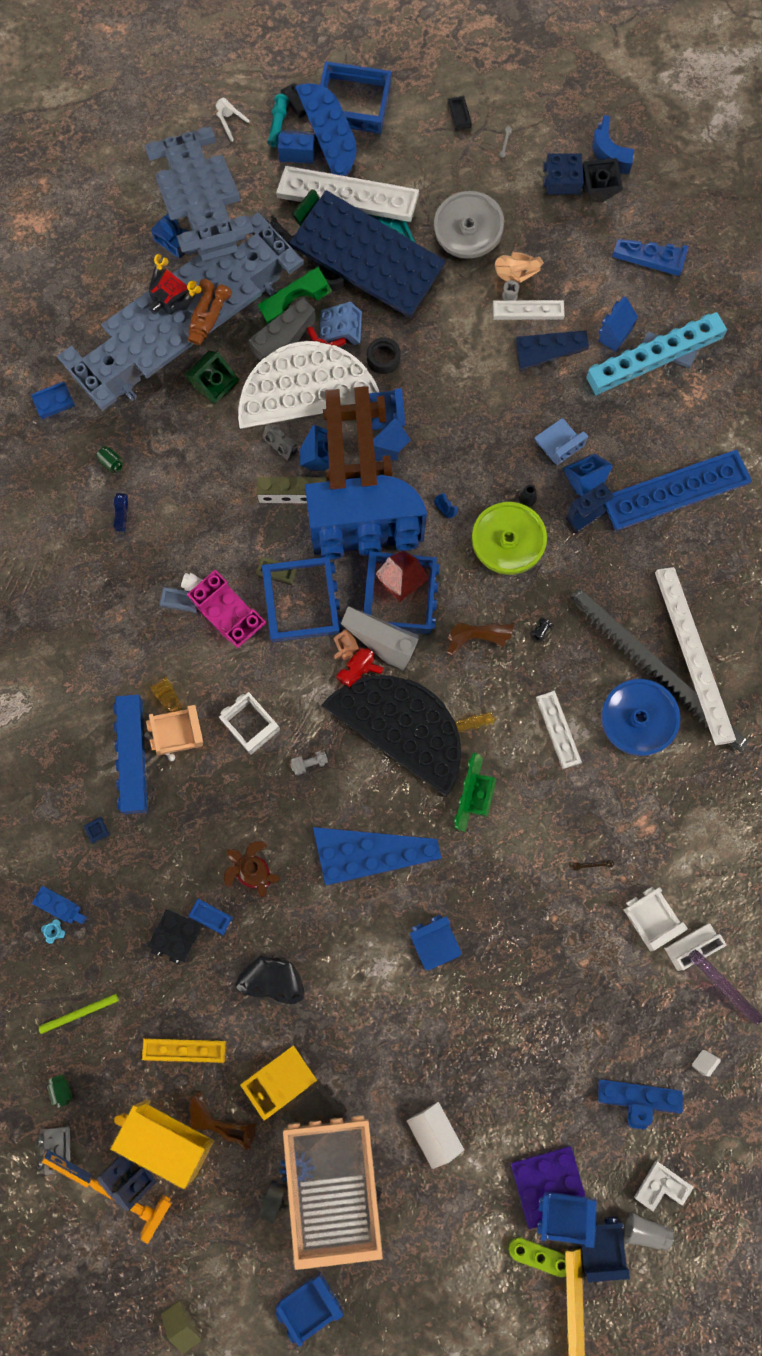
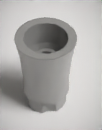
(647, 1233)

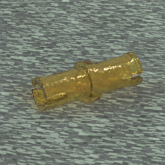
(475, 721)

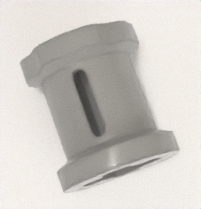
(510, 291)

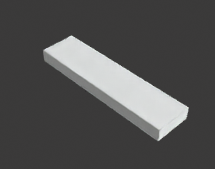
(528, 310)
(558, 730)

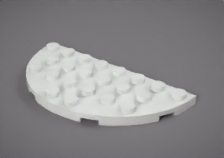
(294, 383)

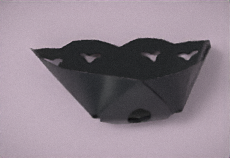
(272, 979)

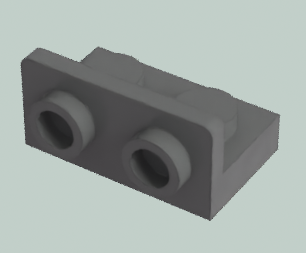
(55, 1140)

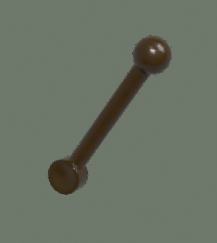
(576, 866)

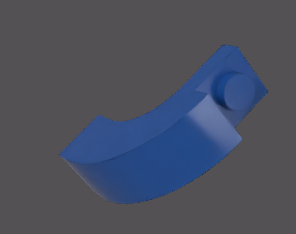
(606, 149)

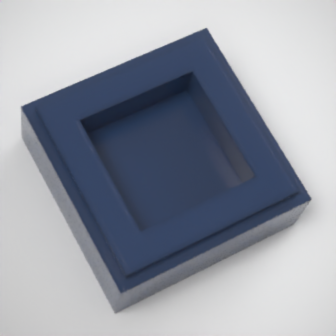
(96, 830)

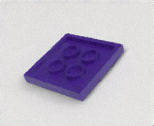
(542, 1173)

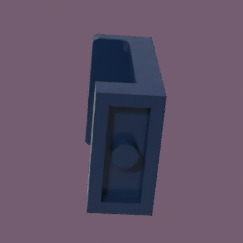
(589, 507)
(608, 1256)

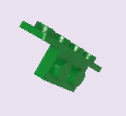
(476, 793)

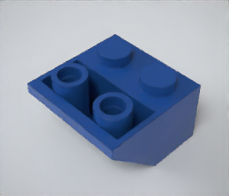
(618, 324)

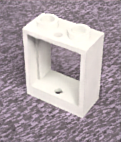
(263, 736)

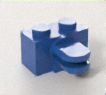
(166, 233)

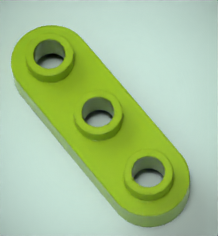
(532, 1250)

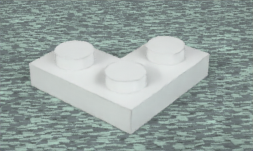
(661, 1181)

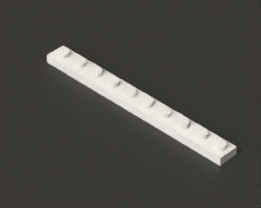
(695, 656)

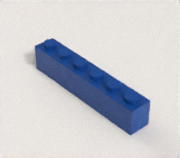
(131, 755)

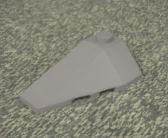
(383, 638)

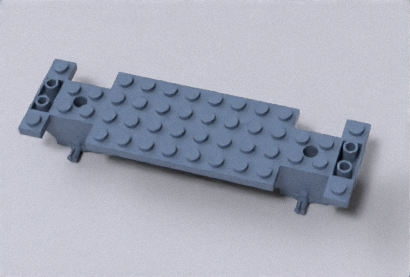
(147, 342)

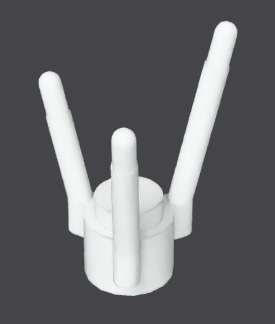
(226, 109)

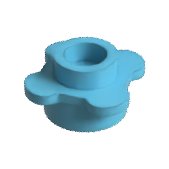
(46, 930)

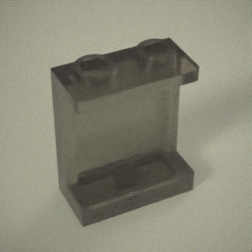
(316, 1106)

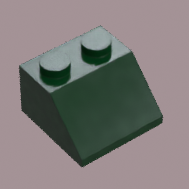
(212, 376)

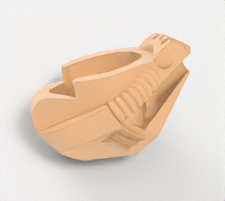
(514, 266)

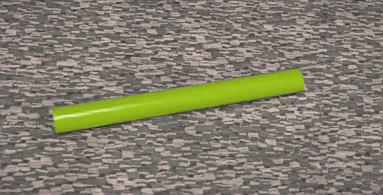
(78, 1013)

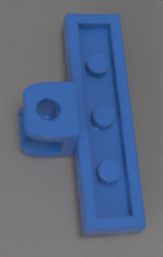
(640, 1100)

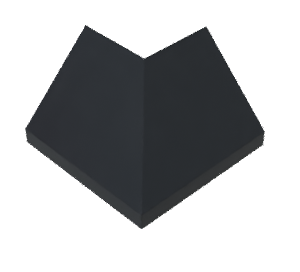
(602, 179)

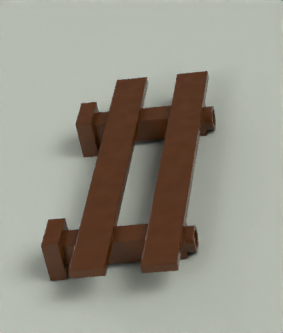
(361, 411)

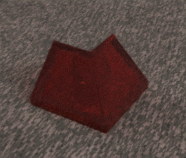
(402, 575)

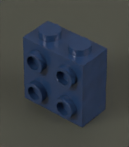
(563, 173)

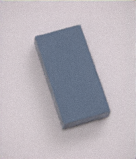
(177, 600)

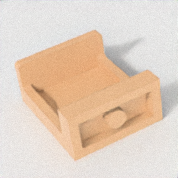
(175, 731)

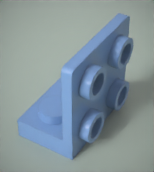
(341, 322)
(560, 441)

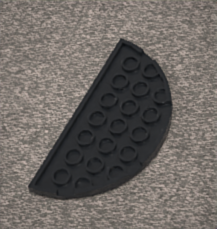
(404, 724)

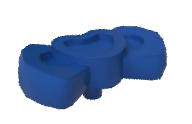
(445, 505)

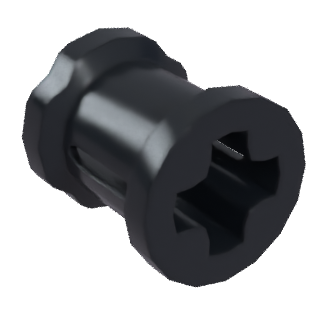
(541, 630)

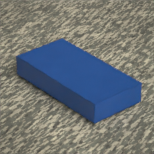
(210, 916)

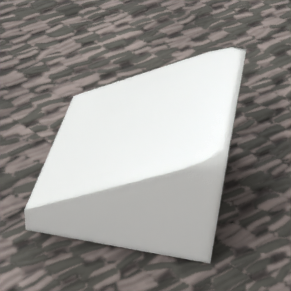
(706, 1063)

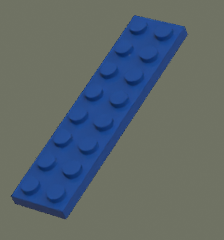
(677, 490)

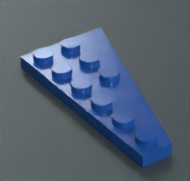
(357, 854)

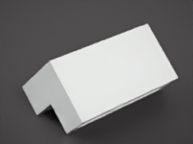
(702, 939)
(435, 1136)

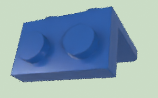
(435, 942)

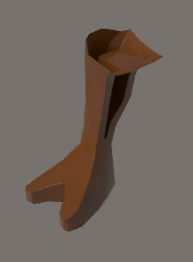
(492, 632)
(229, 1131)

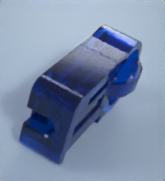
(121, 508)

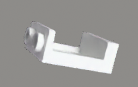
(654, 919)

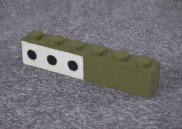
(284, 489)

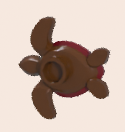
(250, 869)

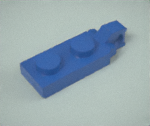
(58, 906)

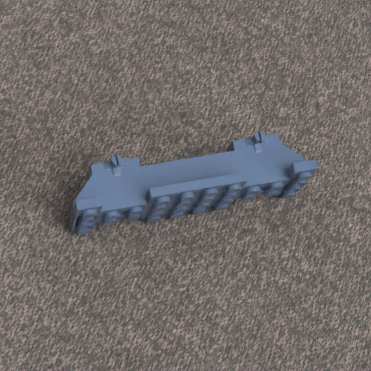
(199, 191)

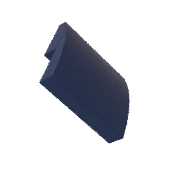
(126, 1181)

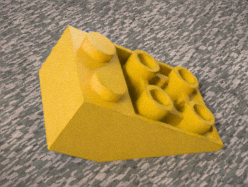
(278, 1083)

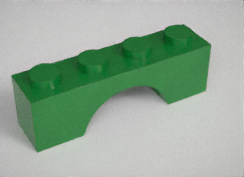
(310, 285)

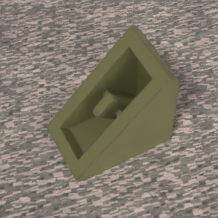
(180, 1328)

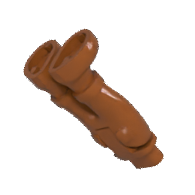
(204, 321)

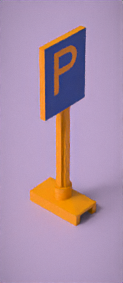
(151, 1216)

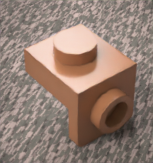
(346, 645)

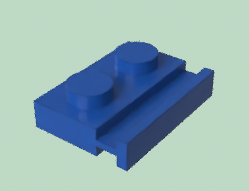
(52, 400)

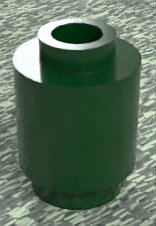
(110, 459)
(59, 1091)

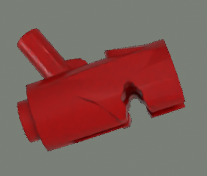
(357, 665)

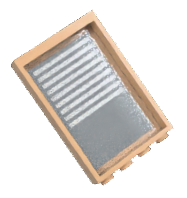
(332, 1193)

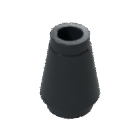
(528, 496)

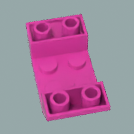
(225, 609)

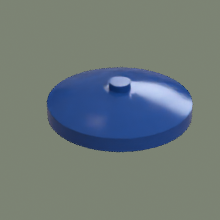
(640, 717)

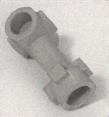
(299, 765)

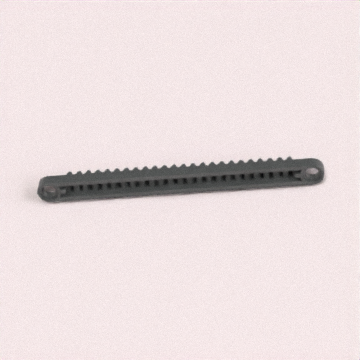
(647, 660)

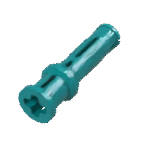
(279, 113)

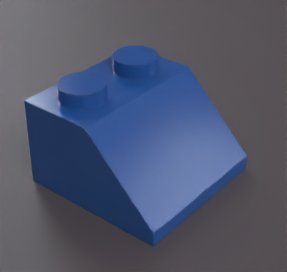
(296, 146)

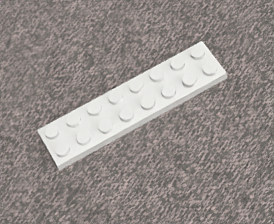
(366, 195)

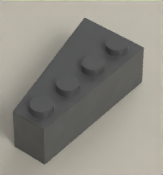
(283, 330)

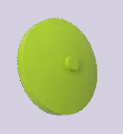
(509, 538)

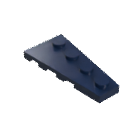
(537, 349)

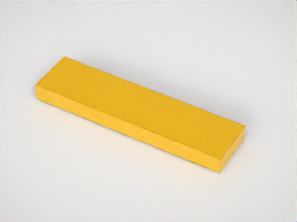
(184, 1050)

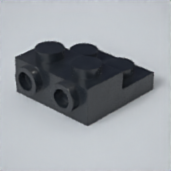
(175, 937)

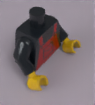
(169, 291)

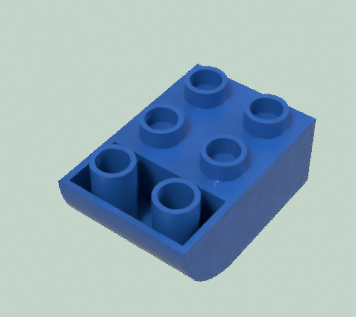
(365, 517)

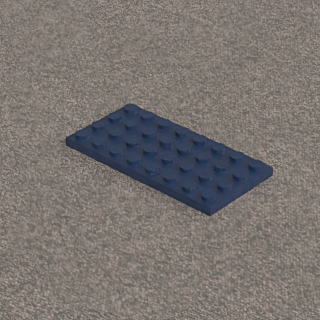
(367, 253)

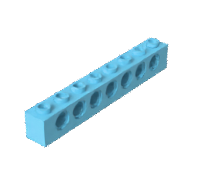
(711, 324)

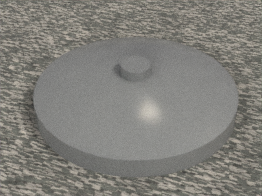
(469, 224)

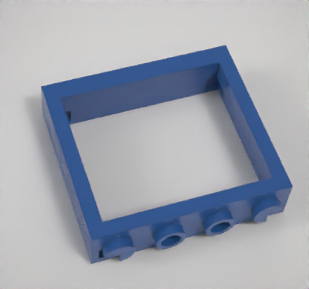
(365, 75)
(426, 562)
(334, 603)

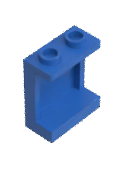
(568, 1218)
(308, 1309)

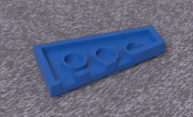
(662, 258)

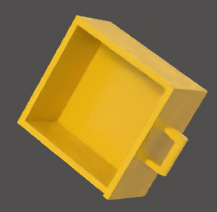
(161, 1144)

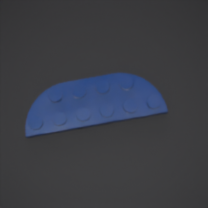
(329, 127)

